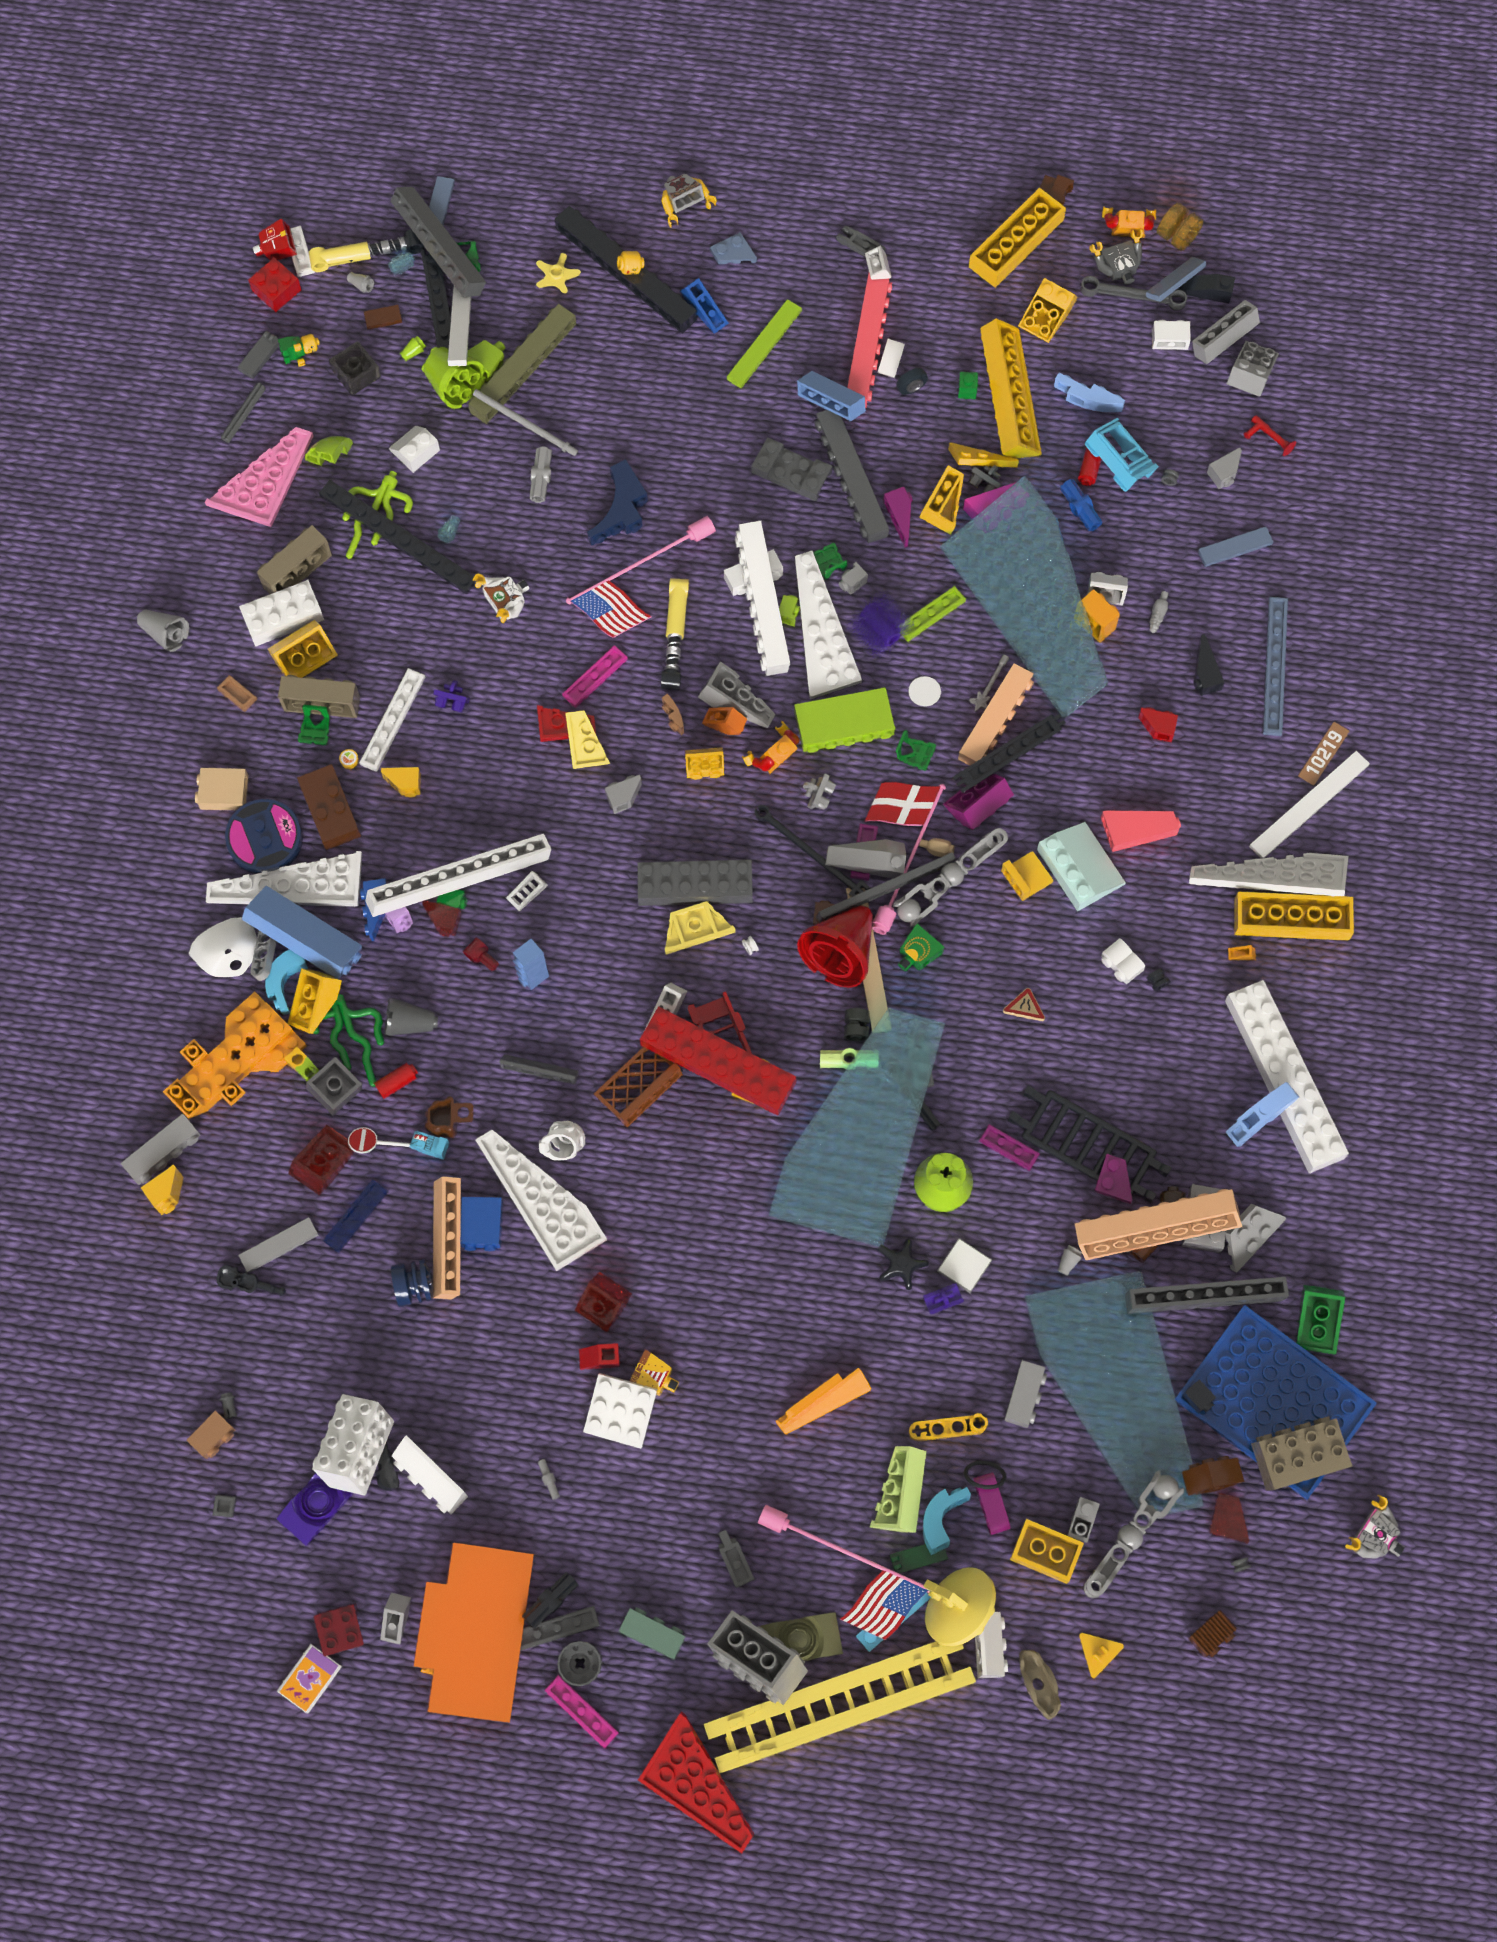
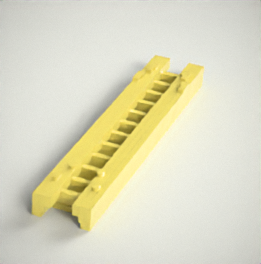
(844, 1720)

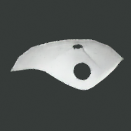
(210, 947)

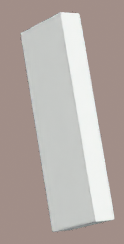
(301, 260)

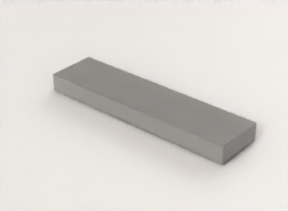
(278, 1245)

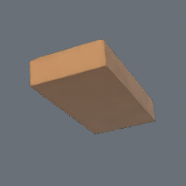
(237, 693)

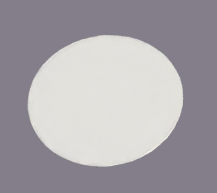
(924, 691)

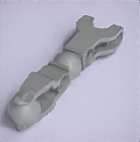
(951, 875)
(1131, 1535)

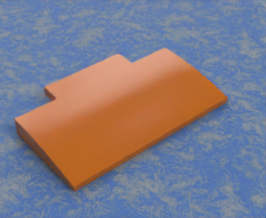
(475, 1632)

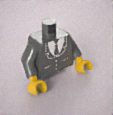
(1119, 260)

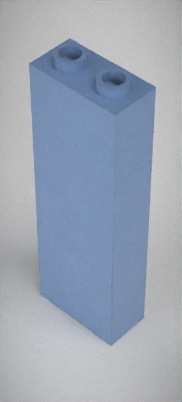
(302, 932)

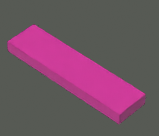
(594, 676)
(581, 1711)

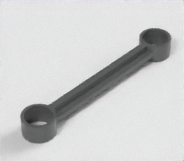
(1129, 292)

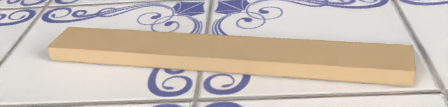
(873, 982)

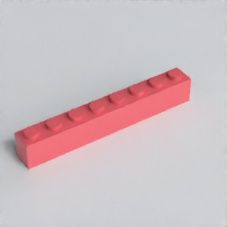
(868, 337)

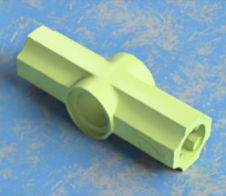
(835, 1058)

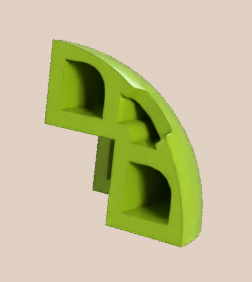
(328, 449)

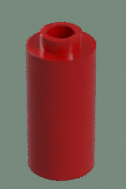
(1089, 468)
(396, 1080)

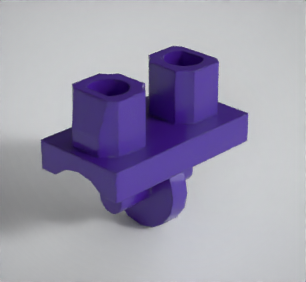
(442, 697)
(943, 1298)

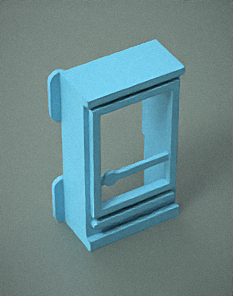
(1125, 474)

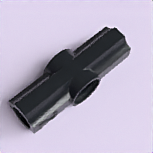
(550, 1600)

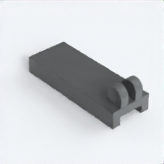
(259, 355)

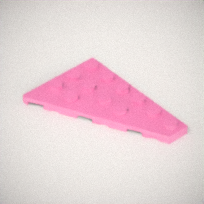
(265, 483)

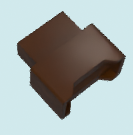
(1057, 187)

